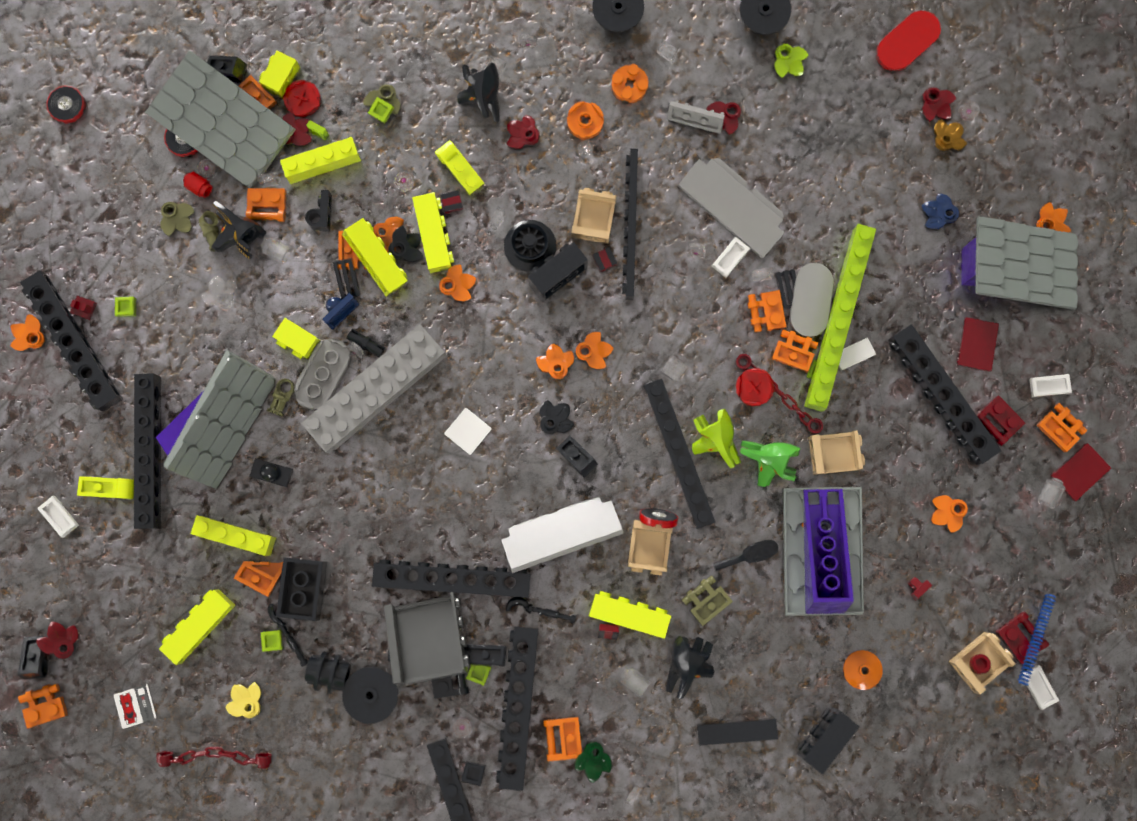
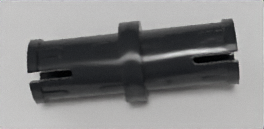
(365, 343)

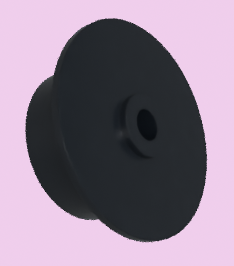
(618, 14)
(765, 15)
(529, 244)
(370, 695)

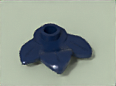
(937, 212)

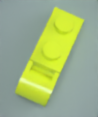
(459, 167)
(106, 487)

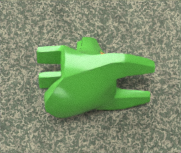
(771, 460)

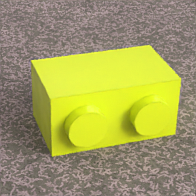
(279, 74)
(295, 338)

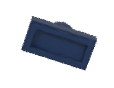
(339, 310)

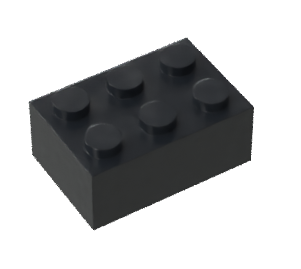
(557, 271)
(301, 589)
(827, 739)

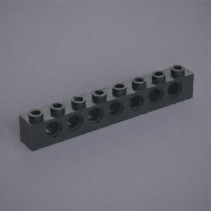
(31, 289)
(976, 430)
(147, 451)
(382, 579)
(506, 779)

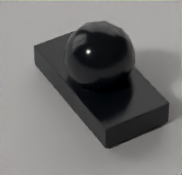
(271, 472)

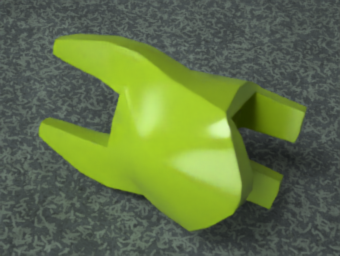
(717, 438)

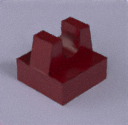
(82, 307)
(918, 587)

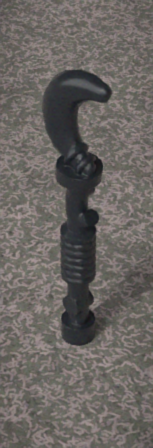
(528, 608)
(290, 640)

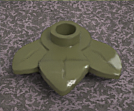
(391, 99)
(178, 219)

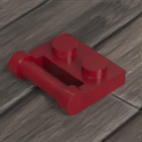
(1003, 416)
(1016, 640)

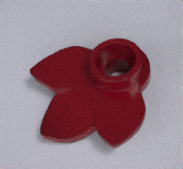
(939, 106)
(730, 121)
(520, 131)
(300, 135)
(57, 637)

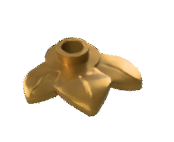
(949, 136)

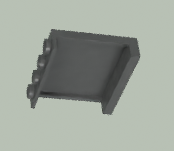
(426, 640)

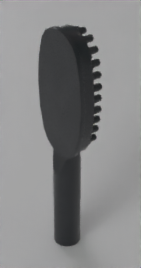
(754, 553)

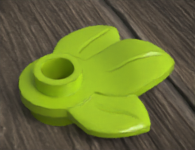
(792, 62)

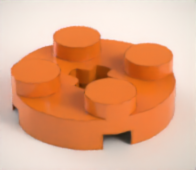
(632, 73)
(585, 110)

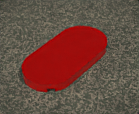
(908, 40)

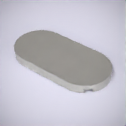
(811, 300)
(322, 373)

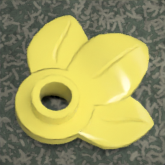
(242, 699)

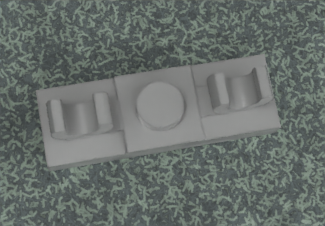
(695, 117)

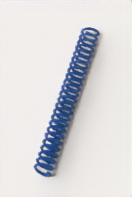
(1038, 639)

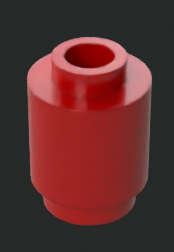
(197, 184)

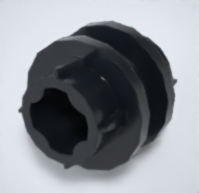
(327, 672)

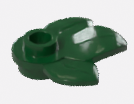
(593, 764)

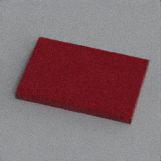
(978, 344)
(1081, 471)

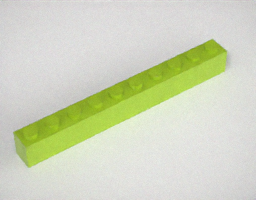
(840, 318)

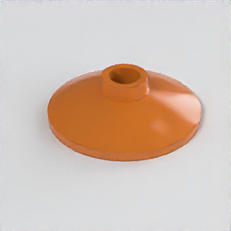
(853, 666)

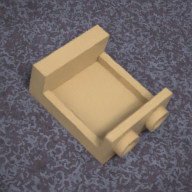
(593, 215)
(836, 453)
(649, 548)
(988, 645)

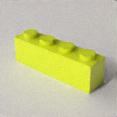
(320, 160)
(432, 232)
(374, 256)
(233, 535)
(629, 615)
(197, 626)

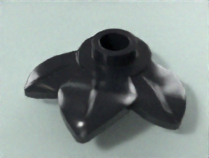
(407, 245)
(557, 415)

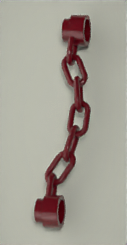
(818, 422)
(262, 760)

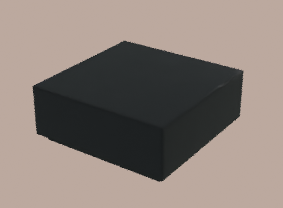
(473, 773)

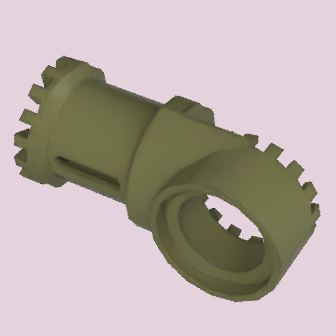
(210, 231)
(280, 398)

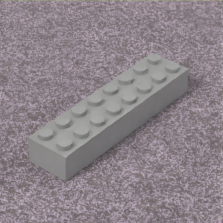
(374, 389)

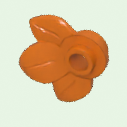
(1053, 218)
(389, 227)
(460, 283)
(26, 333)
(597, 350)
(553, 359)
(946, 514)

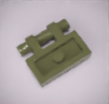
(709, 606)

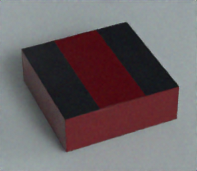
(451, 201)
(604, 259)
(608, 631)

